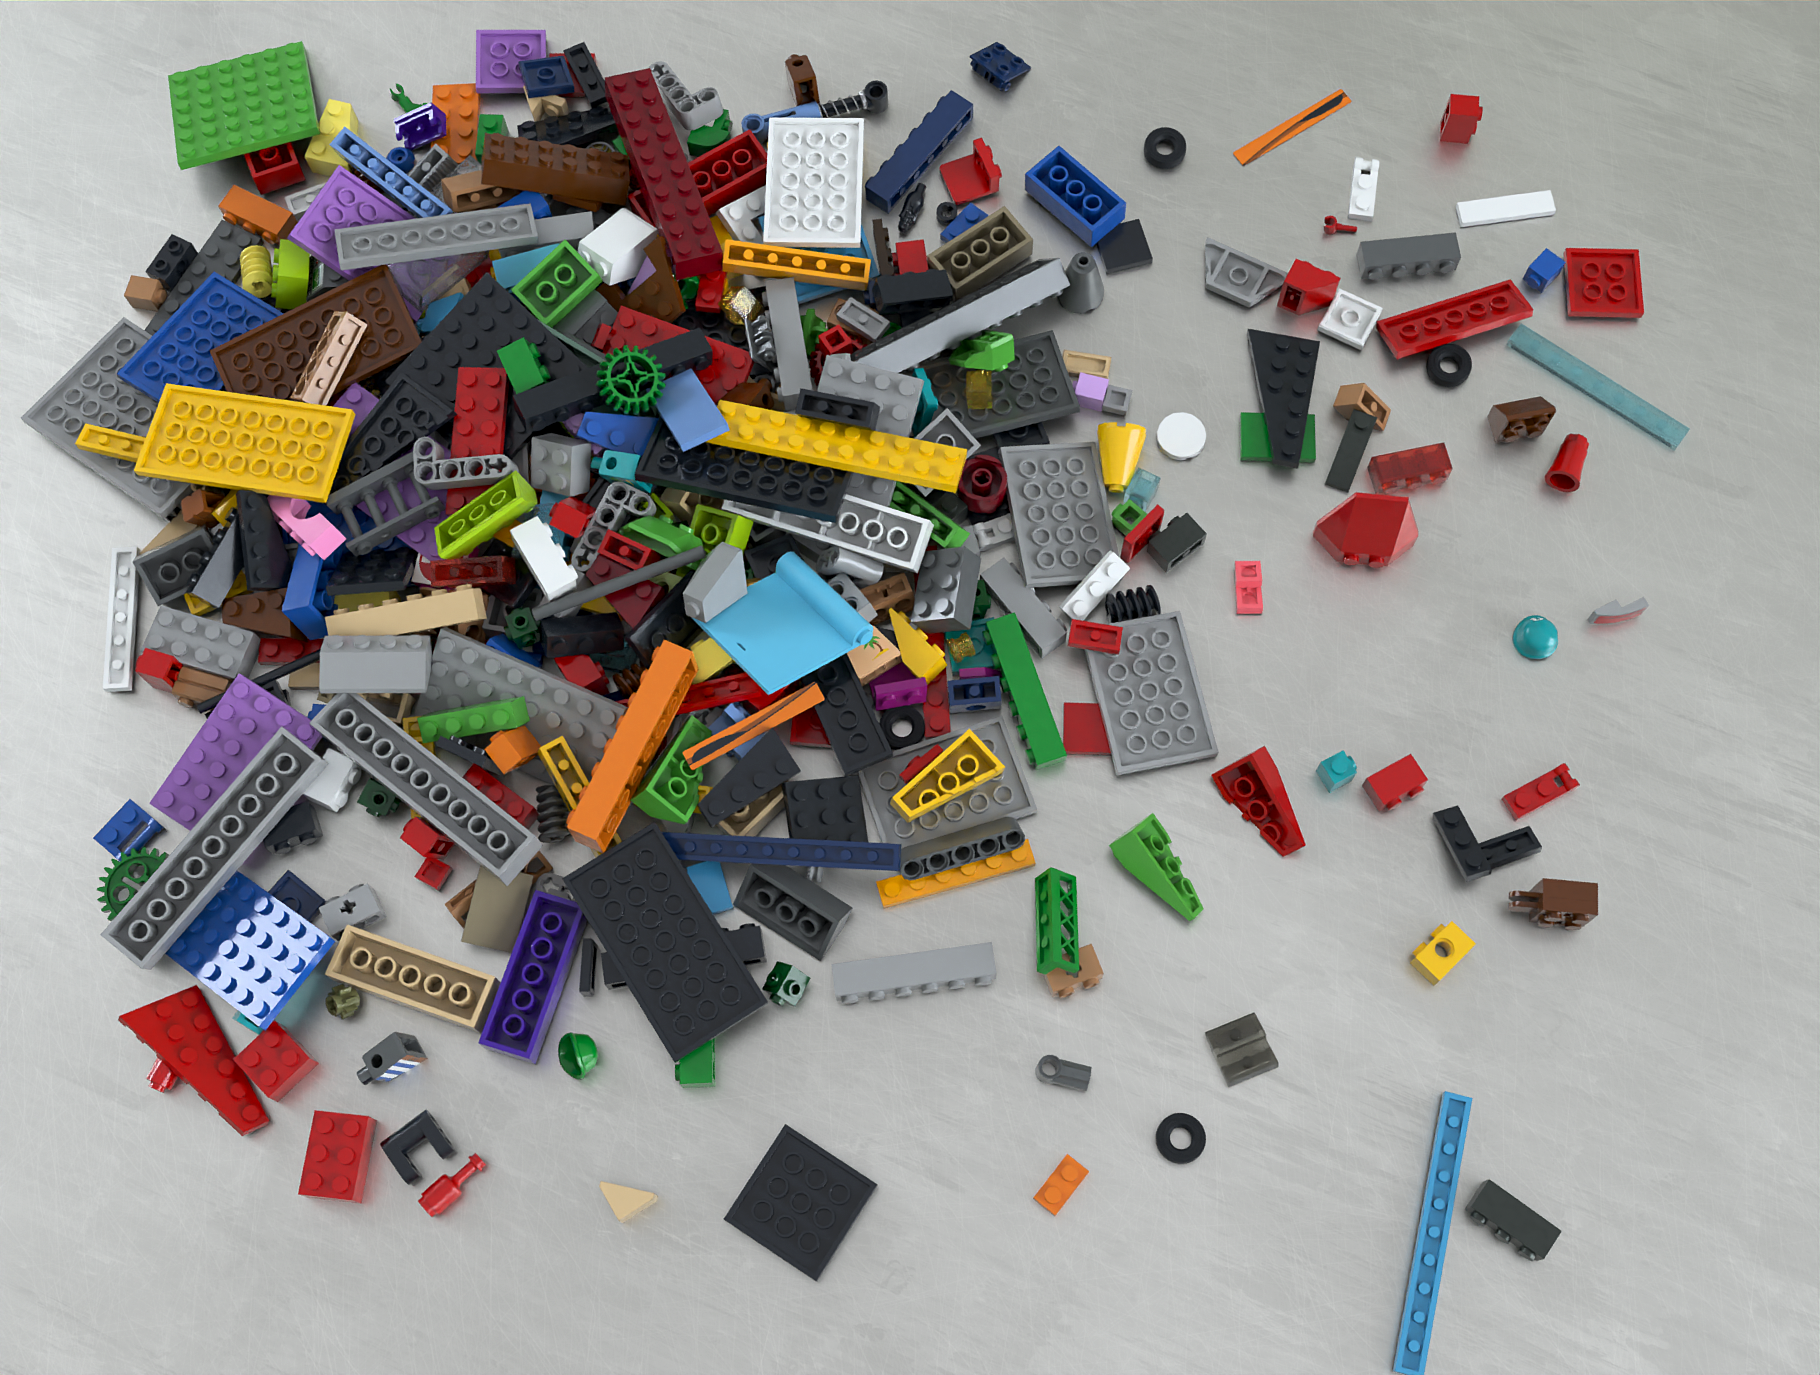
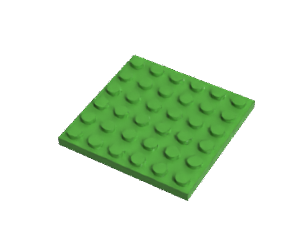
(242, 105)

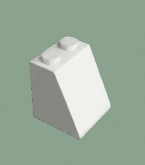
(618, 246)

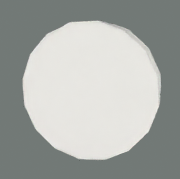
(1181, 436)

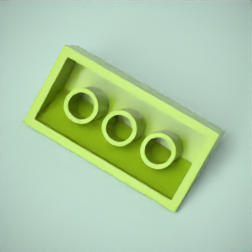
(484, 516)

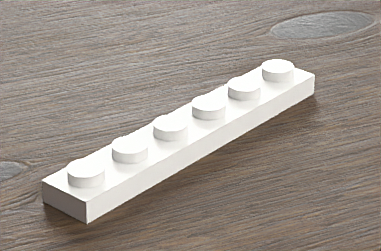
(121, 620)

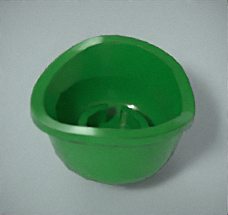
(577, 1054)

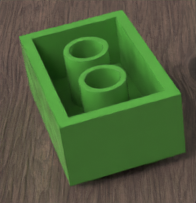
(557, 284)

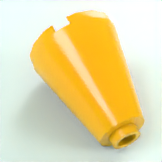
(1119, 453)

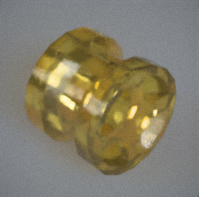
(961, 647)

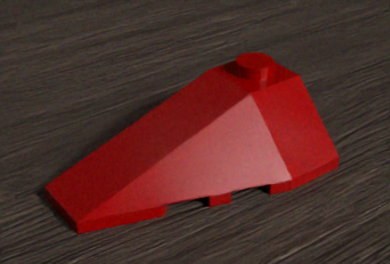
(1260, 795)

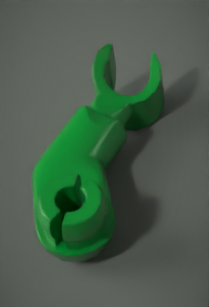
(404, 101)

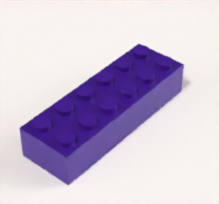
(534, 977)

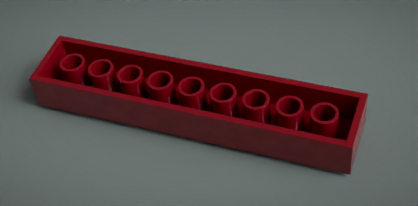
(663, 174)

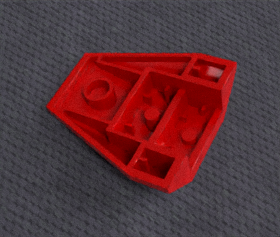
(1368, 529)

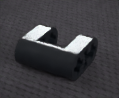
(409, 1137)

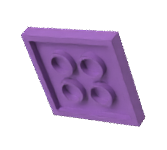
(499, 56)

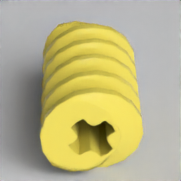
(256, 271)

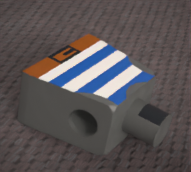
(391, 1058)

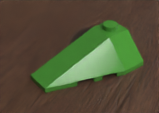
(671, 785)

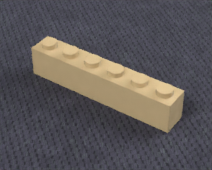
(410, 616)

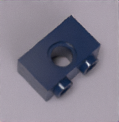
(974, 694)

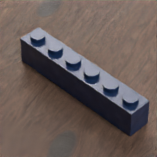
(918, 151)

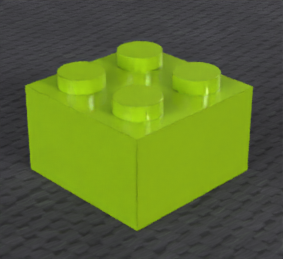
(290, 275)

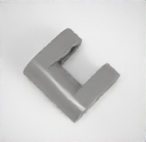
(861, 569)

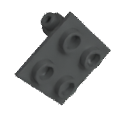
(761, 342)

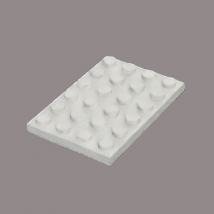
(814, 182)

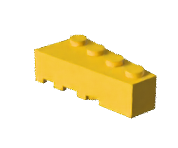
(951, 774)

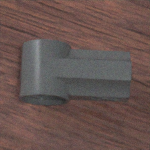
(1067, 1073)

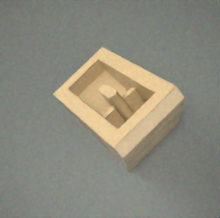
(626, 1201)

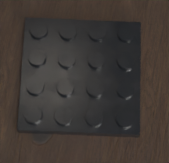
(801, 1202)

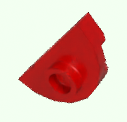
(919, 763)

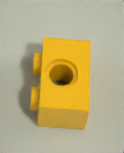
(1453, 941)

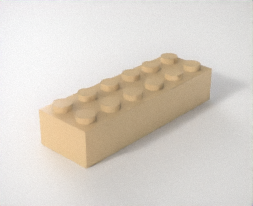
(413, 978)

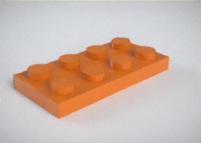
(462, 113)

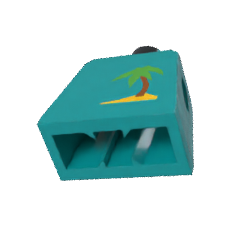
(619, 467)

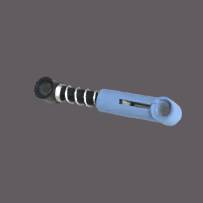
(864, 100)

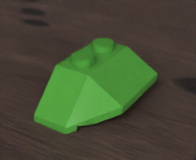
(987, 352)
(662, 536)

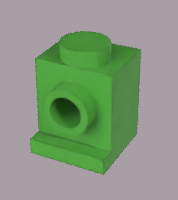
(1125, 513)

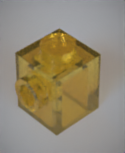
(739, 304)
(979, 389)

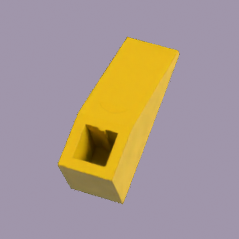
(916, 653)

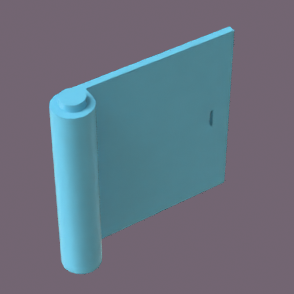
(787, 626)

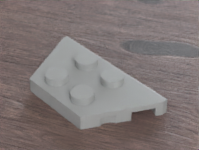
(1239, 275)

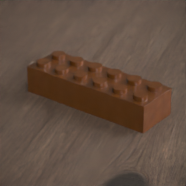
(555, 169)

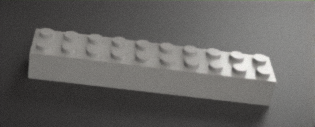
(427, 785)
(214, 849)

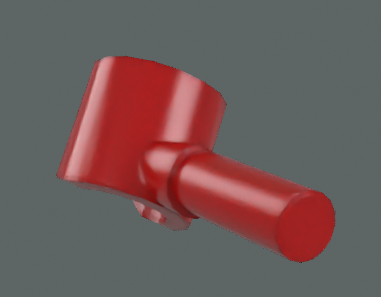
(1331, 220)

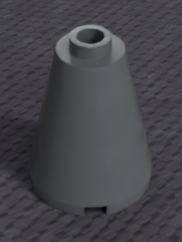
(1085, 286)

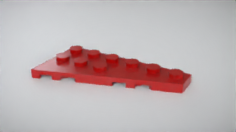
(196, 1050)

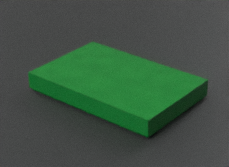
(1255, 444)

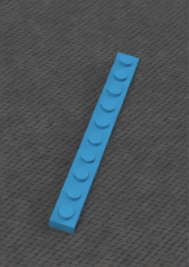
(1432, 1235)

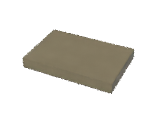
(496, 911)

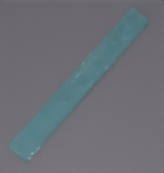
(1598, 386)

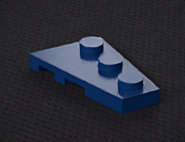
(617, 431)

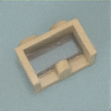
(391, 705)

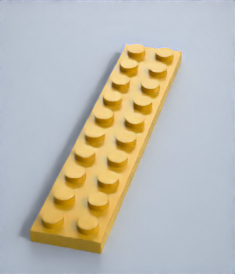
(841, 446)

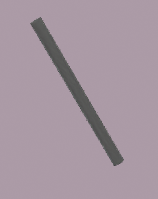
(619, 583)

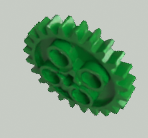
(125, 868)

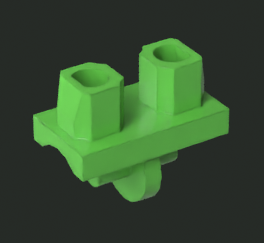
(811, 327)

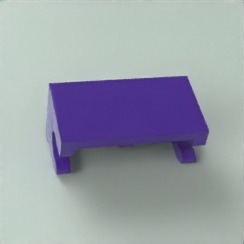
(420, 126)

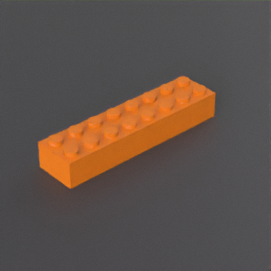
(632, 747)

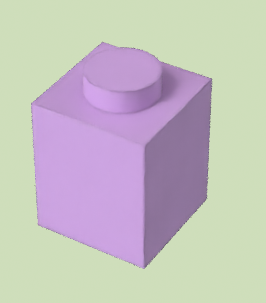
(1090, 391)

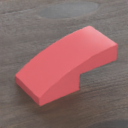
(1248, 587)

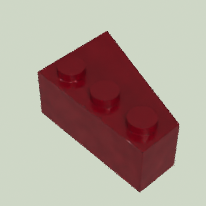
(631, 602)

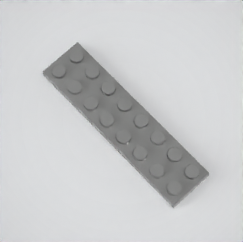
(435, 236)

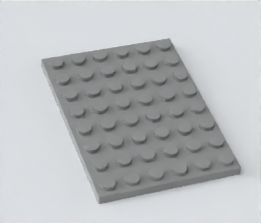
(98, 397)

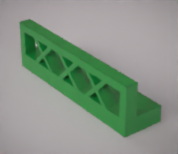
(1051, 917)

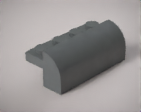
(586, 316)

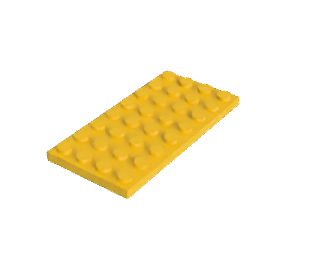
(245, 442)

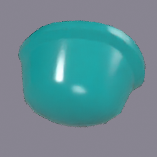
(1535, 637)

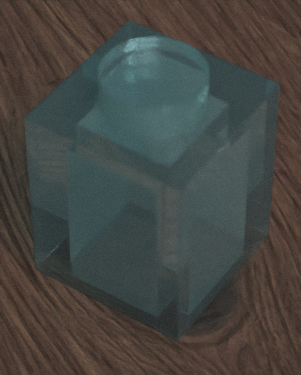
(1142, 488)

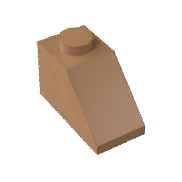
(1363, 399)

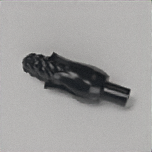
(911, 208)

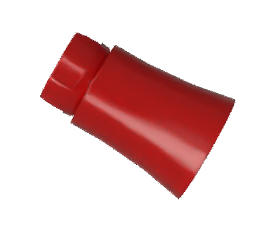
(1568, 464)

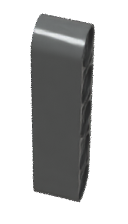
(973, 849)

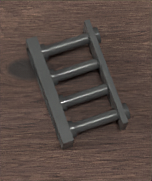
(366, 489)

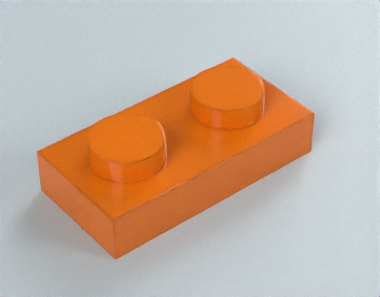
(1061, 1185)

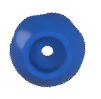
(407, 162)

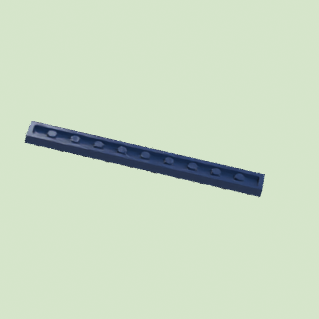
(785, 851)

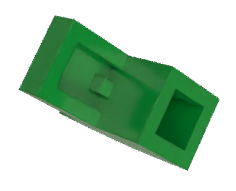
(707, 138)

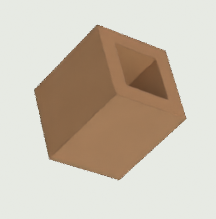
(145, 293)

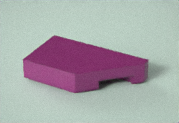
(969, 673)

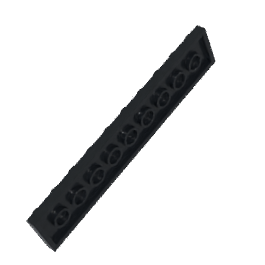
(846, 709)

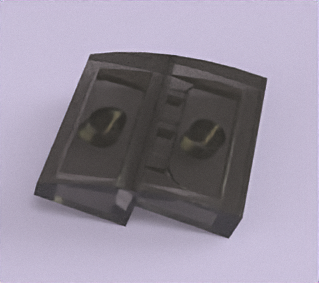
(1241, 1049)

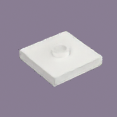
(1350, 319)

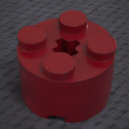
(982, 484)

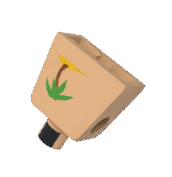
(874, 657)

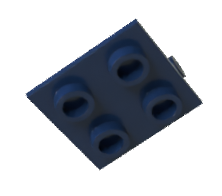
(998, 65)

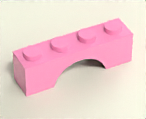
(313, 534)

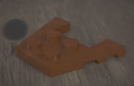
(657, 295)

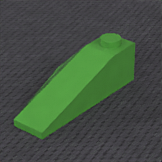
(1148, 857)

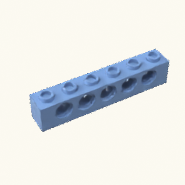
(387, 176)

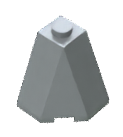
(716, 583)

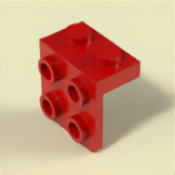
(972, 175)

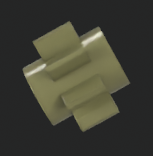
(342, 1001)

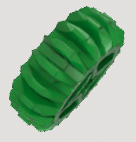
(620, 381)

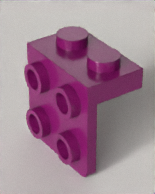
(897, 688)

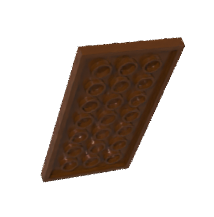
(275, 354)

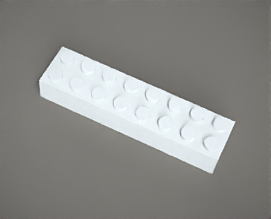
(860, 527)

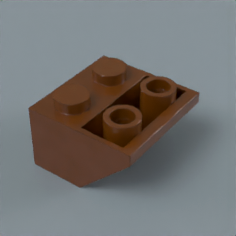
(1520, 419)

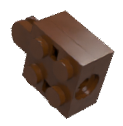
(1558, 903)

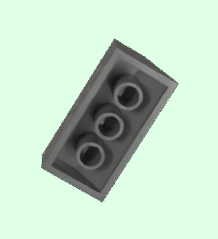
(793, 907)

